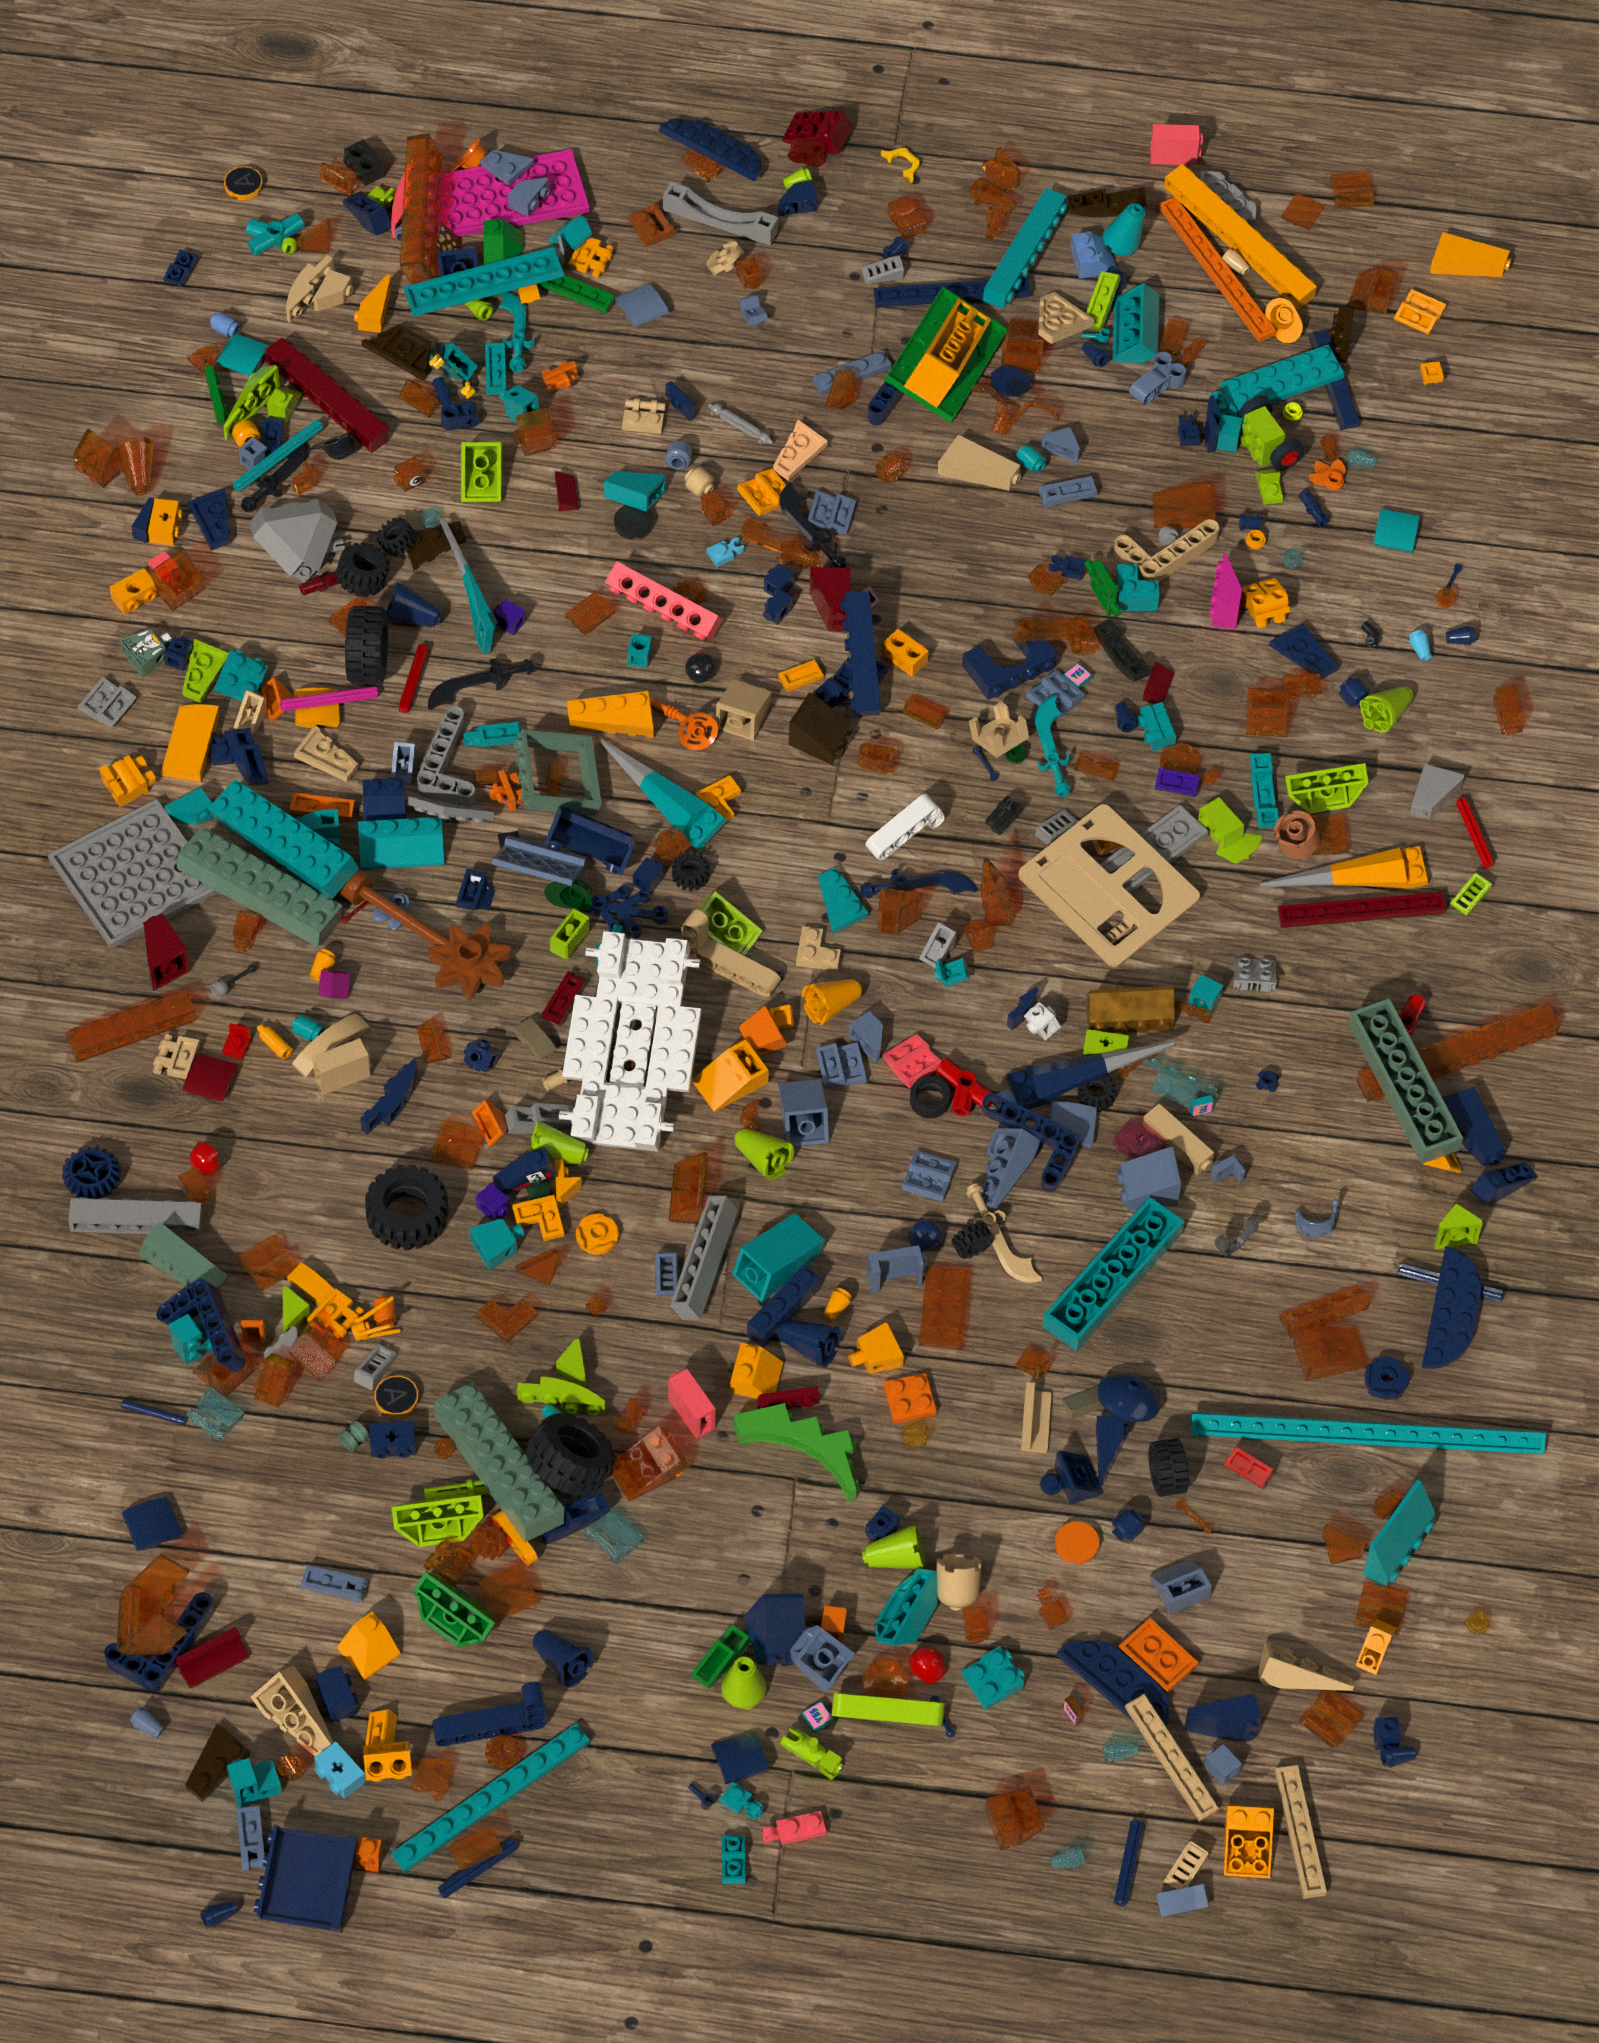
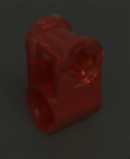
(806, 151)

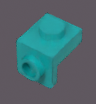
(952, 972)

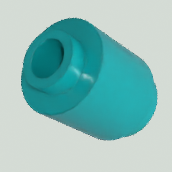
(1031, 459)
(306, 1027)

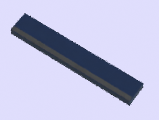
(1338, 390)

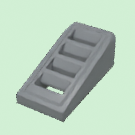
(891, 274)
(1042, 830)
(368, 1378)

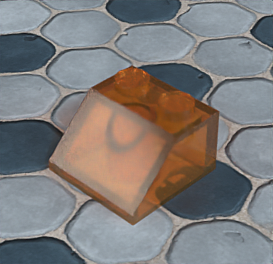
(96, 459)
(177, 580)

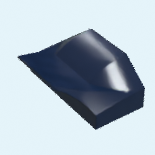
(475, 891)

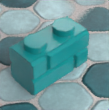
(1157, 726)

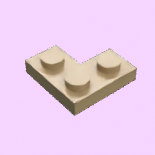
(811, 953)

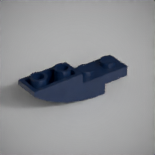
(397, 1094)

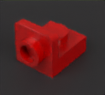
(237, 1041)

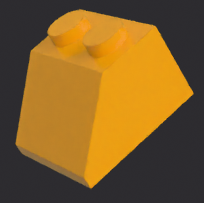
(755, 1372)

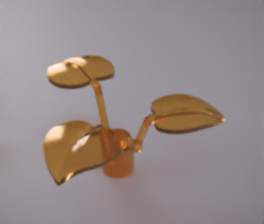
(1003, 420)

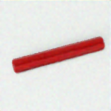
(413, 678)
(1475, 832)

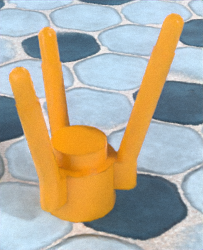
(363, 1330)

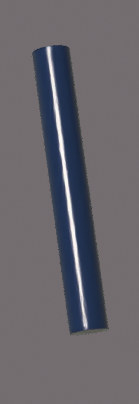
(150, 1411)

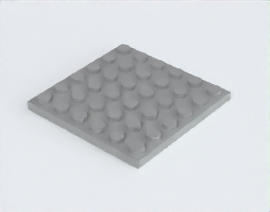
(129, 873)

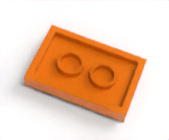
(1158, 1655)

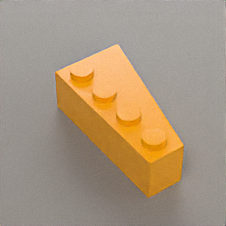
(613, 714)

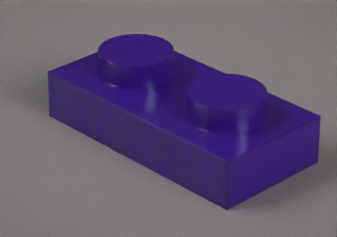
(1177, 782)

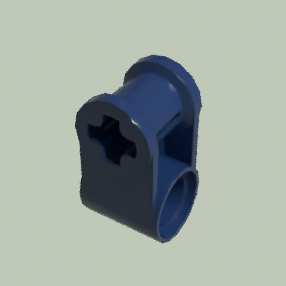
(457, 416)
(831, 692)

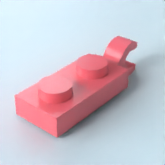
(796, 1829)

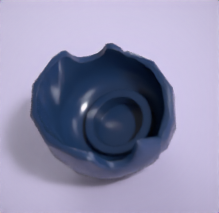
(926, 1234)

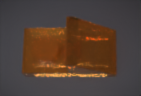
(979, 935)

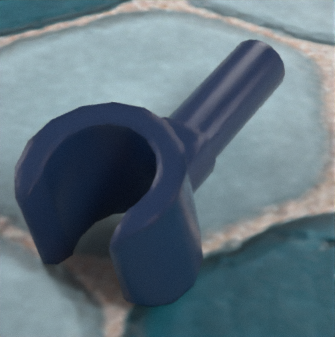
(702, 1797)

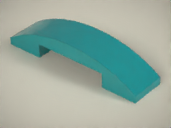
(1263, 790)

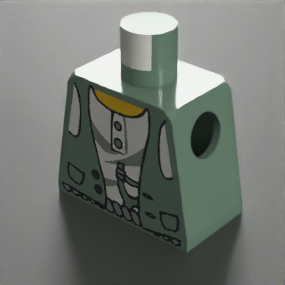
(145, 650)

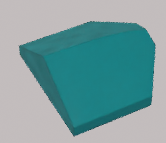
(572, 233)

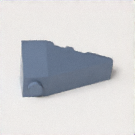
(1009, 1157)

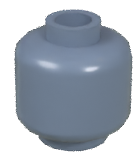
(679, 455)

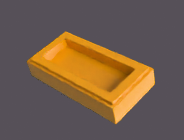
(801, 675)

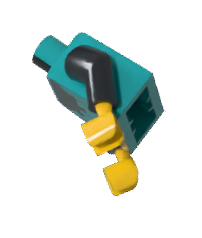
(455, 364)

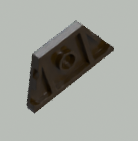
(402, 349)

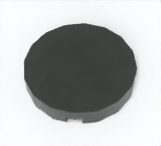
(633, 522)

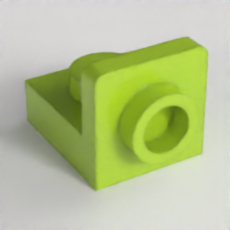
(382, 196)

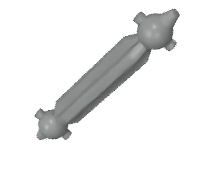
(741, 424)

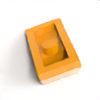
(565, 1186)

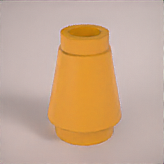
(323, 961)
(837, 1303)

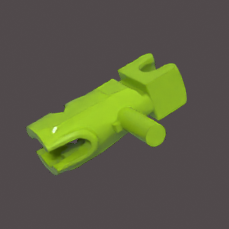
(812, 1752)

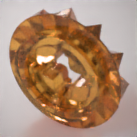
(698, 592)
(510, 1745)

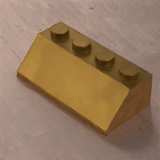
(1131, 1009)

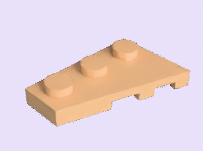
(799, 450)

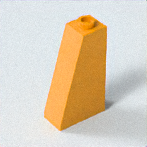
(1468, 258)

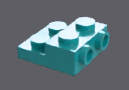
(239, 675)
(994, 1678)

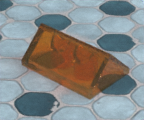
(689, 1189)

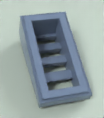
(666, 1257)

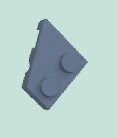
(506, 165)

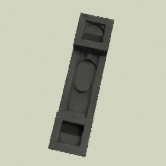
(1120, 653)

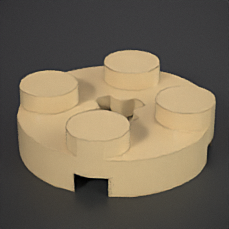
(725, 258)

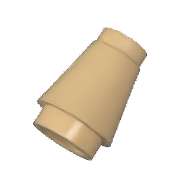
(1236, 261)

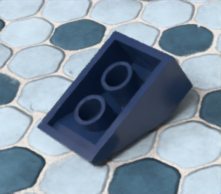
(1226, 1719)

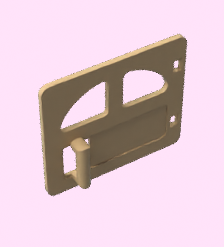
(1088, 895)

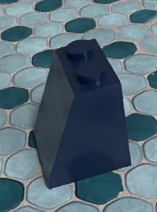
(775, 1626)

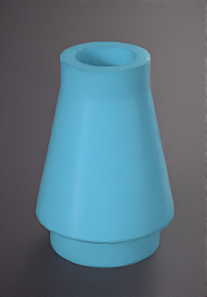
(1420, 644)

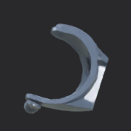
(1316, 1229)

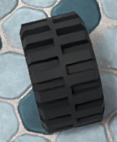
(366, 558)
(1168, 1467)

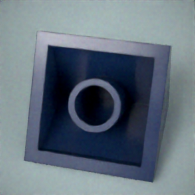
(1076, 1477)

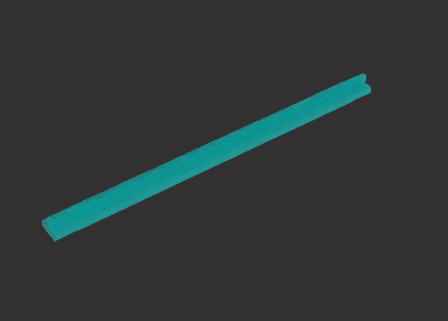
(1368, 1432)

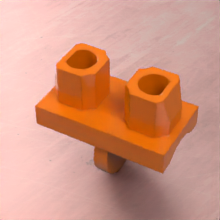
(561, 376)
(504, 790)

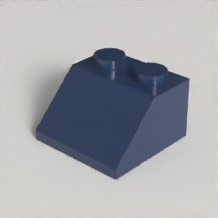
(384, 799)

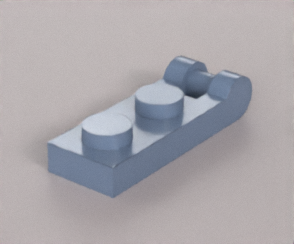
(1067, 491)
(333, 1583)
(250, 1837)

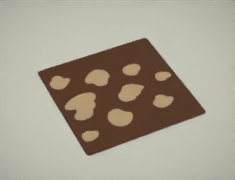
(446, 239)

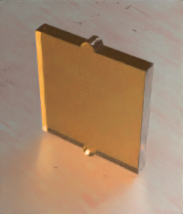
(1302, 211)

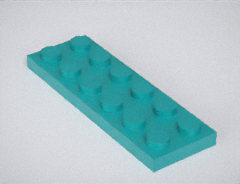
(1285, 377)

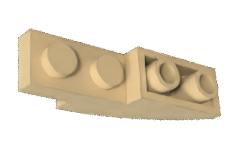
(304, 287)

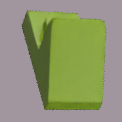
(1269, 486)

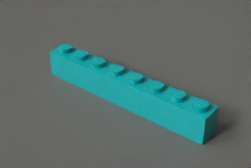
(1025, 248)

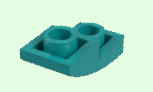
(733, 1859)

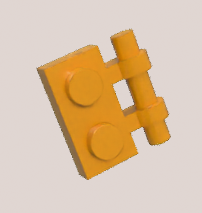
(584, 257)
(331, 1311)

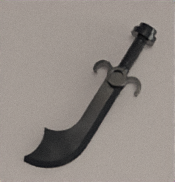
(269, 483)
(789, 504)
(445, 691)

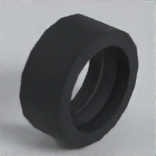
(930, 1082)

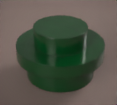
(1016, 754)

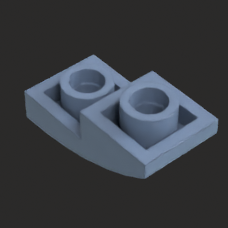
(1182, 1900)

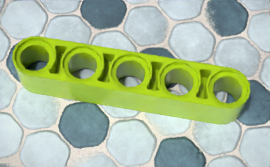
(888, 1709)

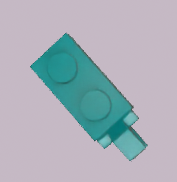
(492, 735)

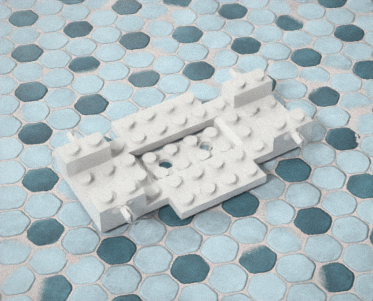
(640, 978)

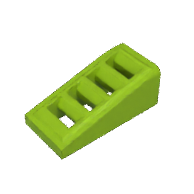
(1475, 879)

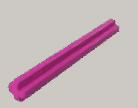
(329, 698)

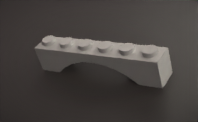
(754, 226)

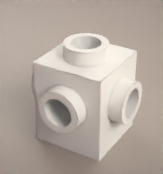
(1042, 1021)

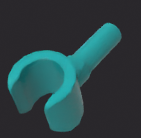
(1102, 337)

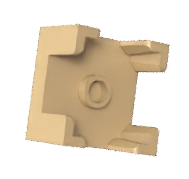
(1001, 733)

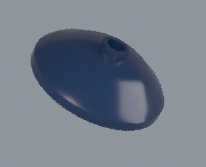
(1129, 1397)

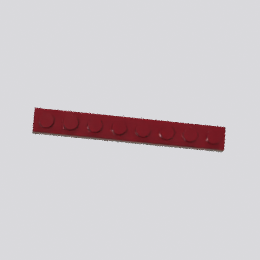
(1361, 909)

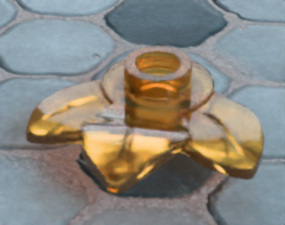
(429, 1779)

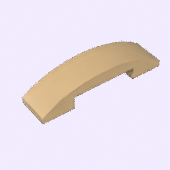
(336, 1035)

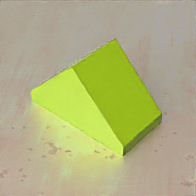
(294, 1309)
(571, 1364)

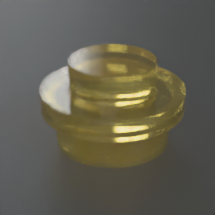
(1477, 1623)

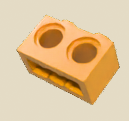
(905, 652)
(386, 1755)

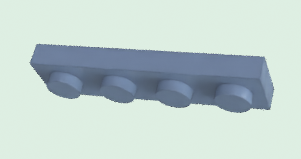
(862, 368)

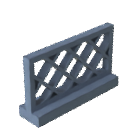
(540, 860)

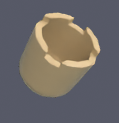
(958, 1580)

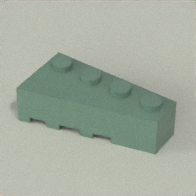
(178, 1258)

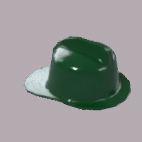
(570, 897)

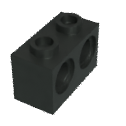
(364, 162)

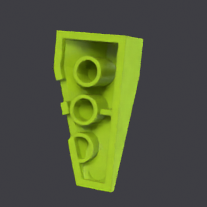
(253, 397)

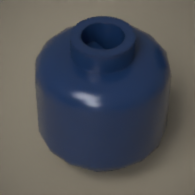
(1353, 691)
(1128, 1525)

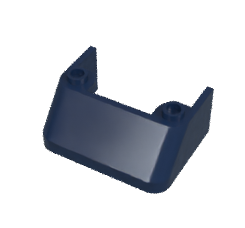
(591, 838)

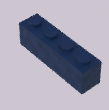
(783, 1305)

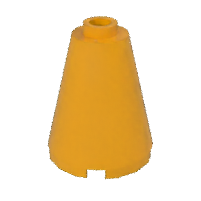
(830, 998)

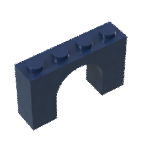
(995, 680)

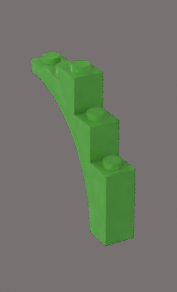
(777, 1426)

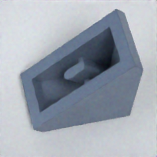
(1062, 444)
(403, 761)

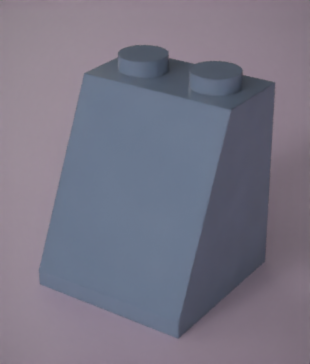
(804, 1112)
(1150, 1176)

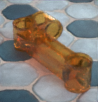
(1074, 630)

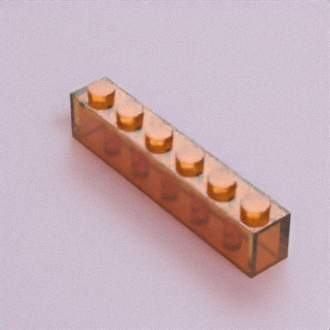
(131, 1026)

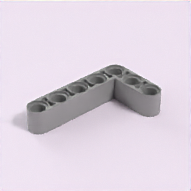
(451, 725)

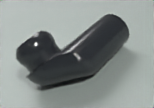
(1373, 635)

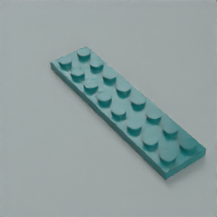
(483, 281)

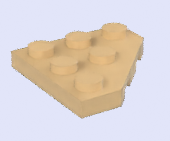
(1060, 318)

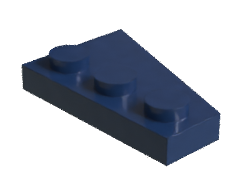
(1304, 651)

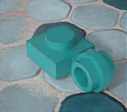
(738, 1798)

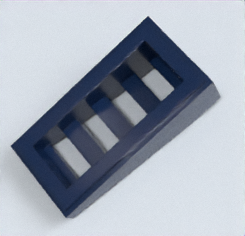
(141, 523)

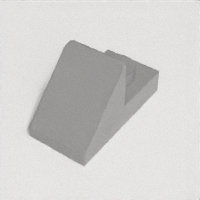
(939, 944)

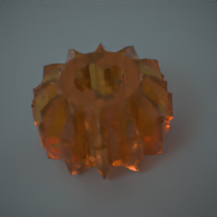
(488, 1541)

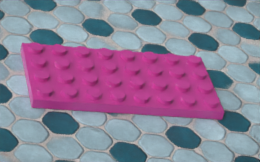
(479, 195)

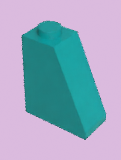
(635, 489)

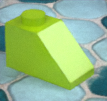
(283, 403)

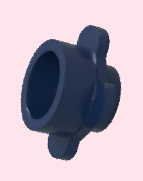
(1267, 1076)

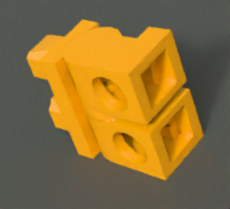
(125, 779)

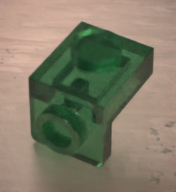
(538, 1189)

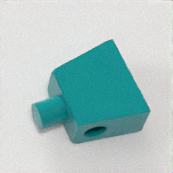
(518, 401)
(495, 1241)

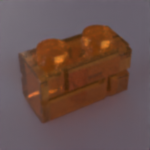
(274, 1379)

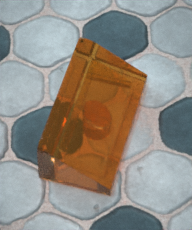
(925, 711)
(433, 1041)

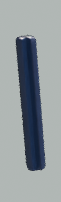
(1128, 1863)
(471, 1873)

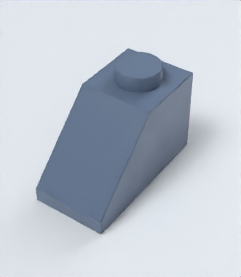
(868, 1034)

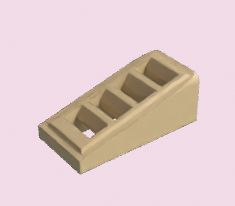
(1197, 1852)

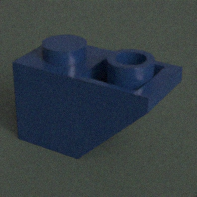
(798, 199)

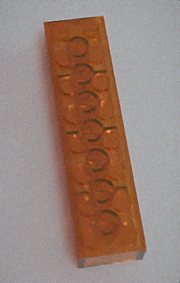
(421, 208)

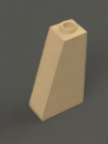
(978, 465)

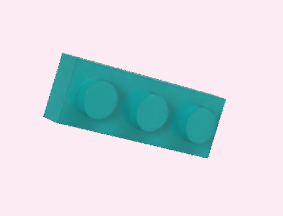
(495, 368)

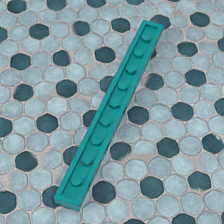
(490, 1798)

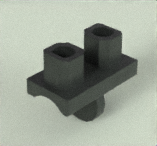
(1003, 815)

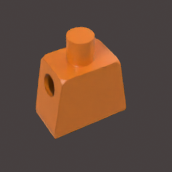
(762, 1033)

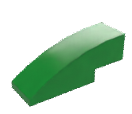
(721, 1656)

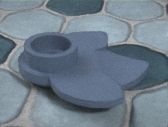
(380, 916)

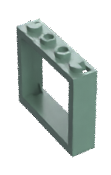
(564, 742)

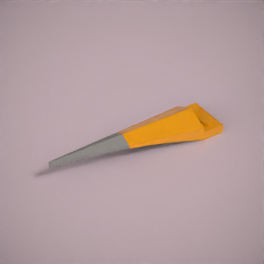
(1384, 869)

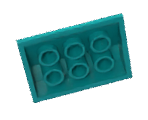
(1400, 1536)

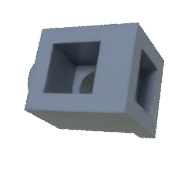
(252, 453)

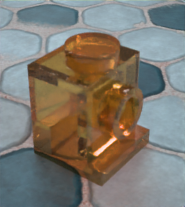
(751, 276)
(714, 508)

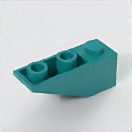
(323, 823)

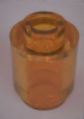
(1387, 1504)

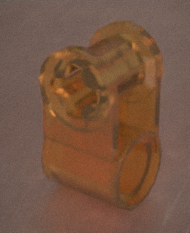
(877, 758)
(245, 930)

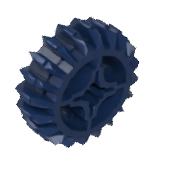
(98, 1163)

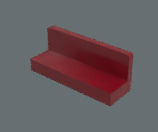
(212, 1658)

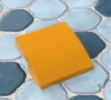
(1420, 312)
(763, 491)
(321, 715)

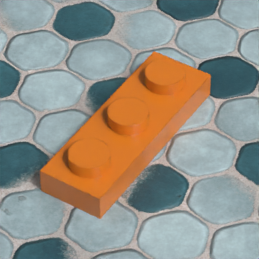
(305, 804)

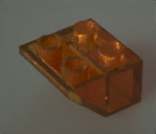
(1374, 289)
(1267, 712)
(898, 910)
(220, 1377)
(1013, 1817)

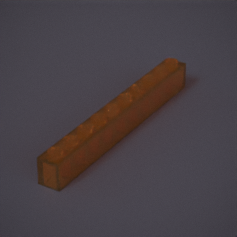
(1475, 1046)

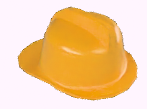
(1284, 319)

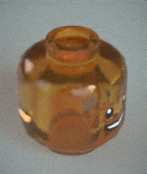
(890, 468)

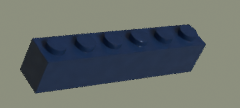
(861, 653)

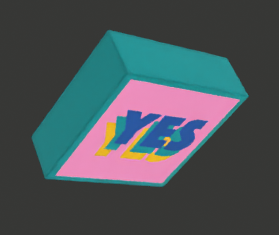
(1078, 675)
(1201, 1105)
(817, 1717)

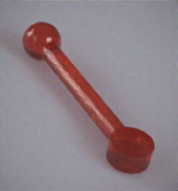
(344, 920)

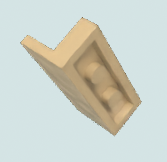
(1035, 1420)

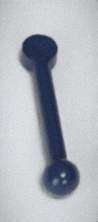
(1457, 568)
(993, 775)
(949, 1732)

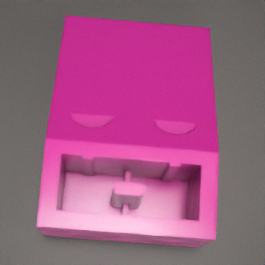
(1225, 596)

